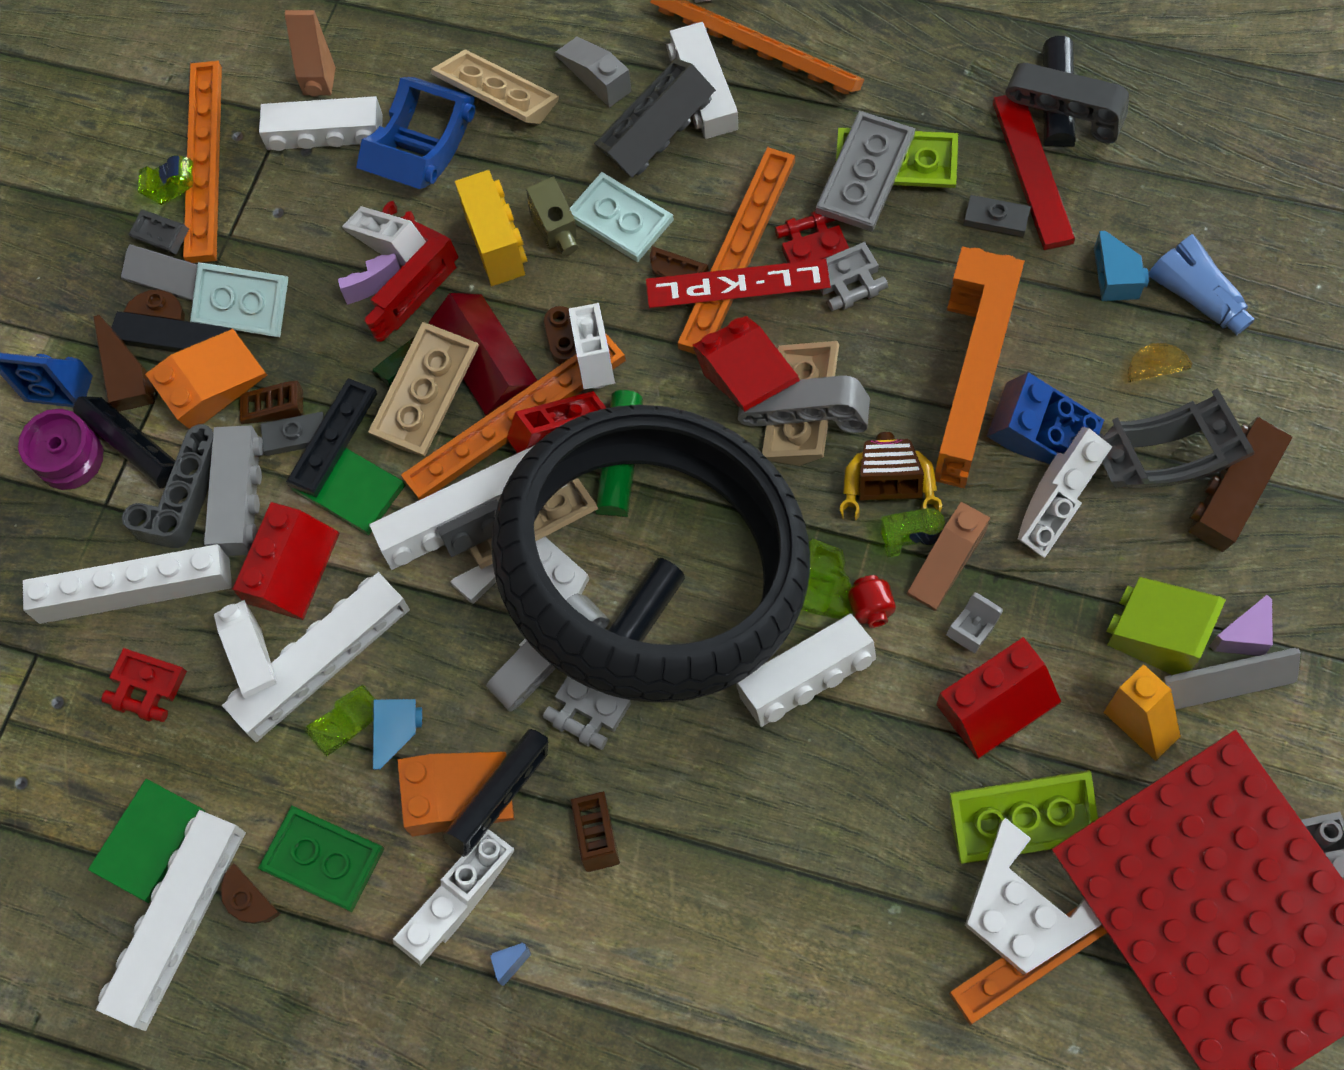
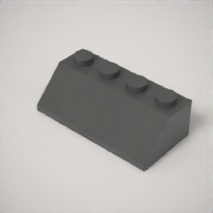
(656, 117)

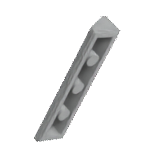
(159, 272)
(1234, 678)

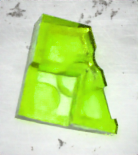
(827, 582)

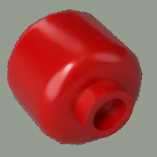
(871, 601)

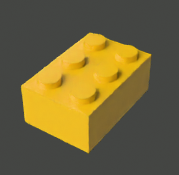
(492, 227)

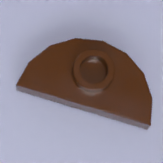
(670, 264)
(156, 304)
(244, 899)

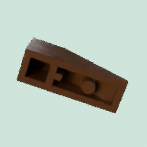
(123, 374)

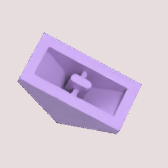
(1249, 633)

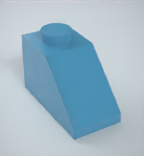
(1118, 269)
(393, 727)

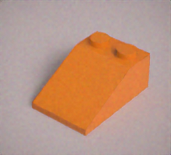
(206, 377)
(441, 785)

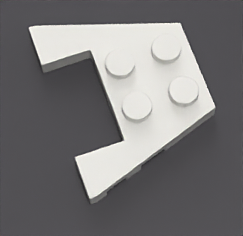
(562, 571)
(1016, 916)

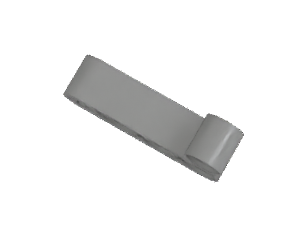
(814, 400)
(528, 669)

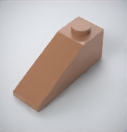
(310, 53)
(949, 555)

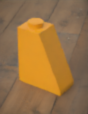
(1146, 712)

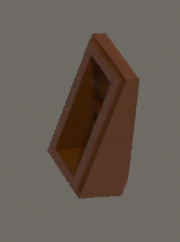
(288, 389)
(599, 853)

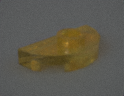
(1157, 360)

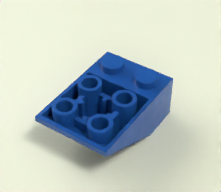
(1038, 419)

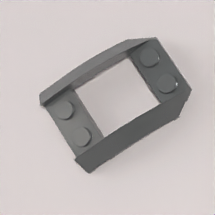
(1210, 416)

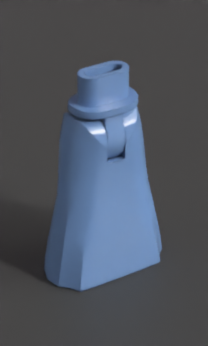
(1197, 279)

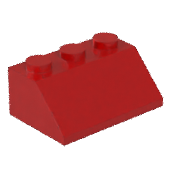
(285, 561)
(999, 698)

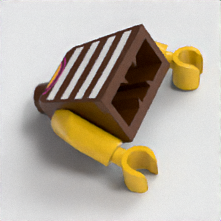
(889, 471)

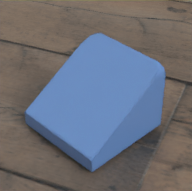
(509, 961)

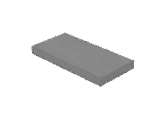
(865, 171)

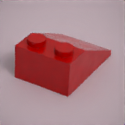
(744, 363)

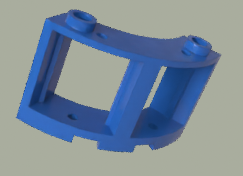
(379, 150)

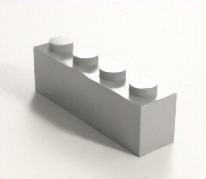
(233, 489)

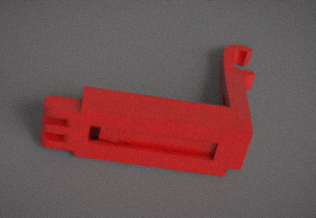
(413, 281)

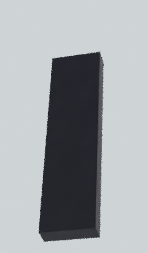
(162, 332)
(331, 437)

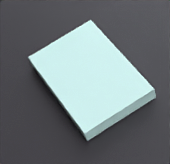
(620, 216)
(239, 299)

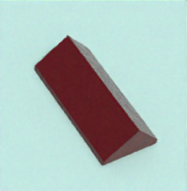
(497, 367)

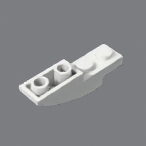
(1058, 491)
(454, 899)

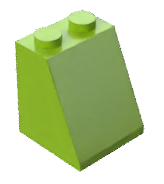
(1164, 624)

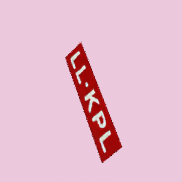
(738, 283)

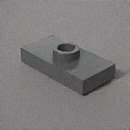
(997, 216)
(158, 231)
(289, 433)

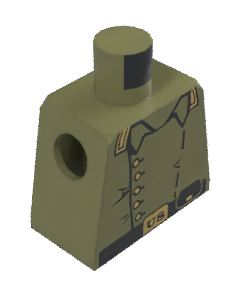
(552, 215)

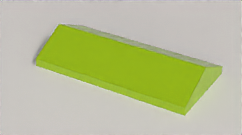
(929, 160)
(1041, 808)

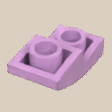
(365, 284)

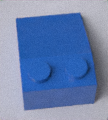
(46, 378)

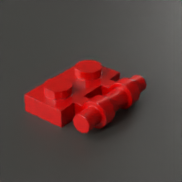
(813, 246)
(147, 675)

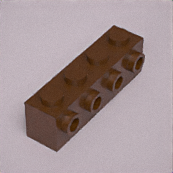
(1239, 487)

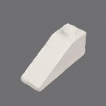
(385, 233)
(591, 346)
(245, 648)

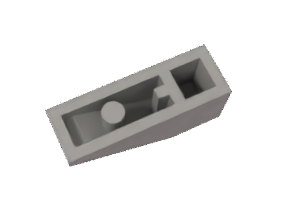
(596, 69)

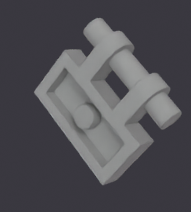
(850, 266)
(599, 707)

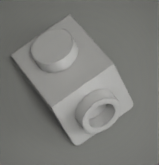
(975, 622)

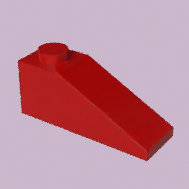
(538, 421)

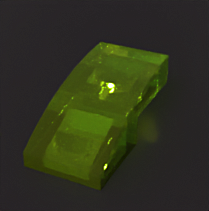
(344, 722)

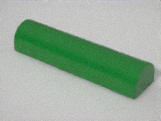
(617, 480)

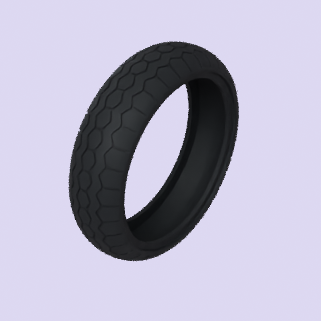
(671, 441)

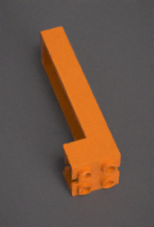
(986, 290)

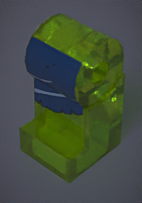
(166, 180)
(911, 528)

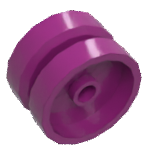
(61, 449)

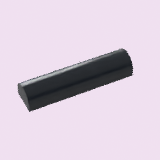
(1059, 128)
(125, 438)
(648, 600)
(496, 792)

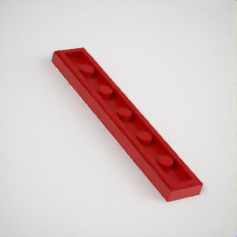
(1034, 173)

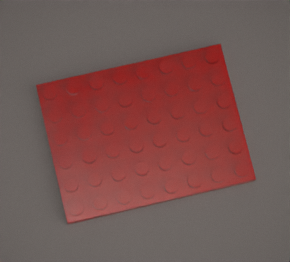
(1221, 910)

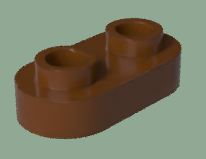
(559, 333)

